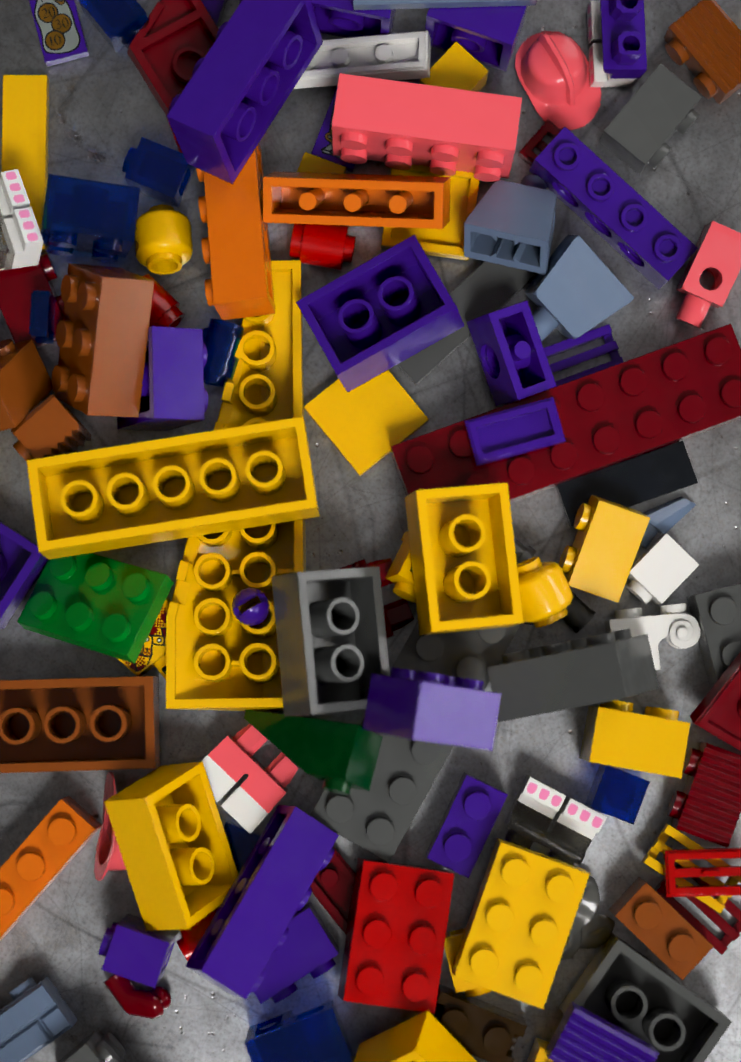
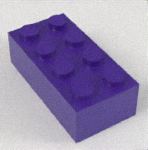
(243, 83)

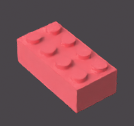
(425, 127)

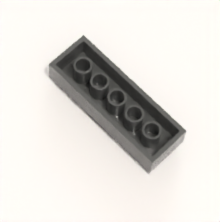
(408, 766)

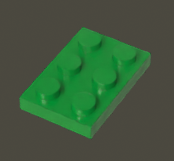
(96, 604)

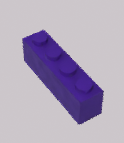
(263, 901)

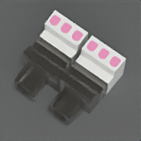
(19, 231)
(570, 830)

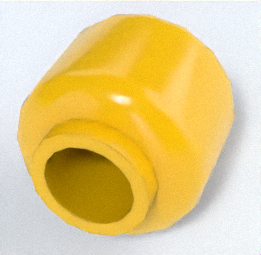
(163, 240)
(543, 591)

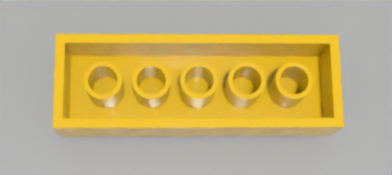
(172, 488)

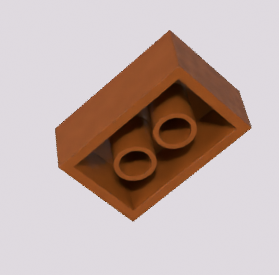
(102, 340)

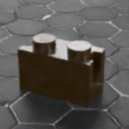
(479, 1026)

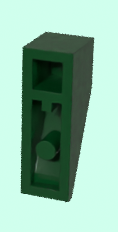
(325, 749)

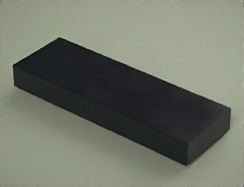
(631, 480)

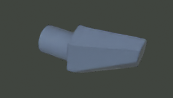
(664, 518)

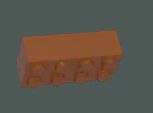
(79, 724)

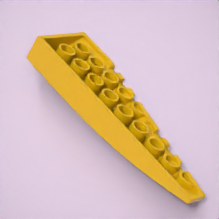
(209, 653)

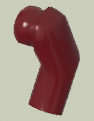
(138, 1002)

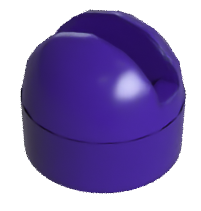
(255, 614)

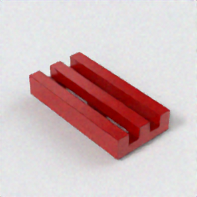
(671, 872)

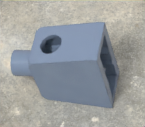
(513, 225)
(575, 291)

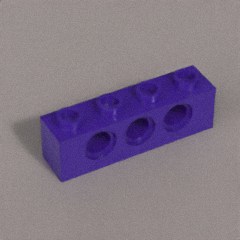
(612, 208)

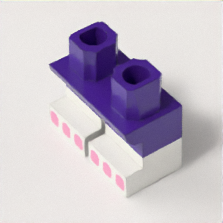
(617, 42)

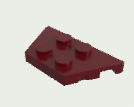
(171, 45)

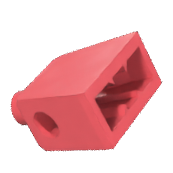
(721, 256)

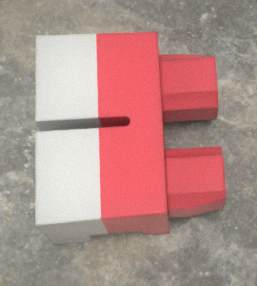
(261, 789)

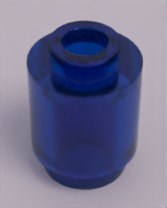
(221, 343)

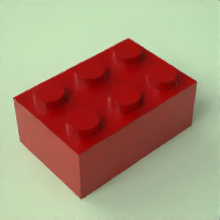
(396, 935)

